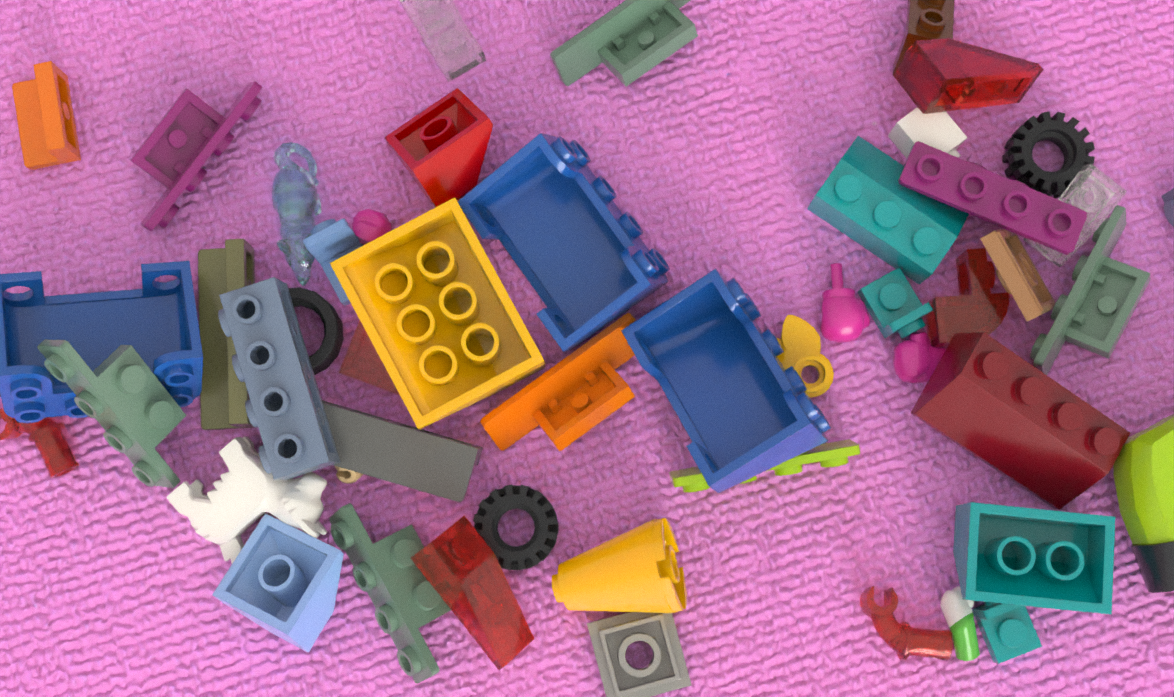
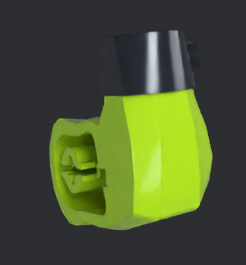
(1146, 501)

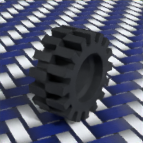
(1060, 133)
(544, 520)

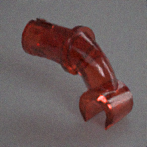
(48, 439)
(901, 636)

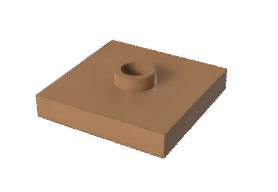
(1018, 273)

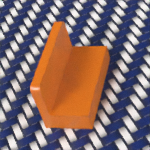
(46, 118)

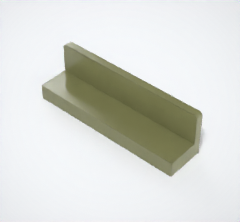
(222, 392)

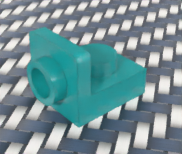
(894, 305)
(1006, 630)

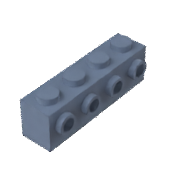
(278, 379)

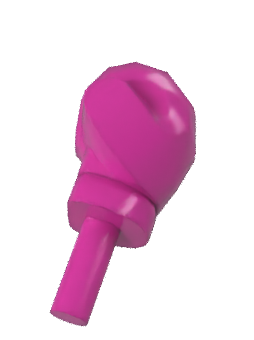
(370, 225)
(842, 313)
(916, 358)

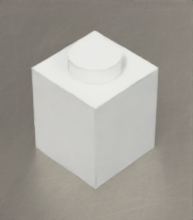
(931, 129)

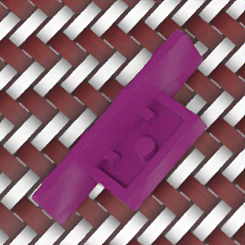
(184, 143)
(993, 198)

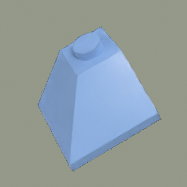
(284, 582)

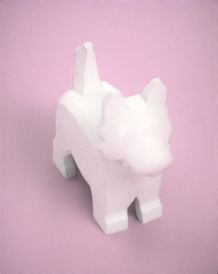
(247, 495)

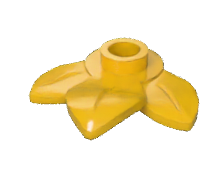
(802, 349)

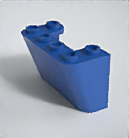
(566, 237)
(154, 320)
(726, 382)

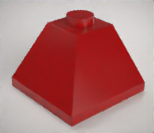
(444, 147)

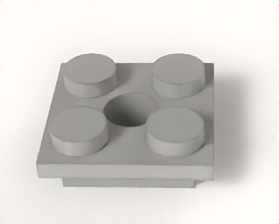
(614, 635)

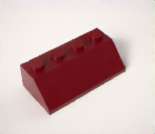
(1018, 420)

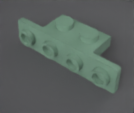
(626, 40)
(1098, 302)
(124, 401)
(395, 586)

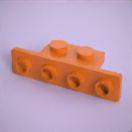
(570, 394)

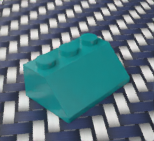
(885, 217)
(1035, 557)

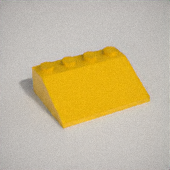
(438, 314)

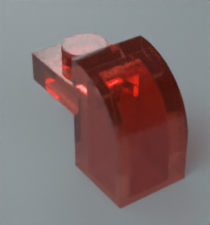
(974, 308)

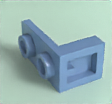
(328, 243)

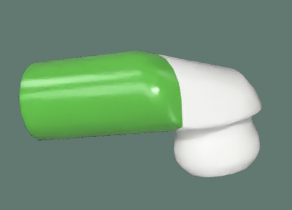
(961, 624)

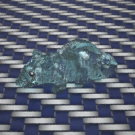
(297, 205)

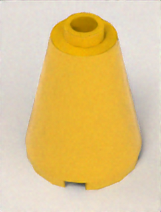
(625, 574)

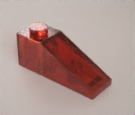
(961, 76)
(475, 590)

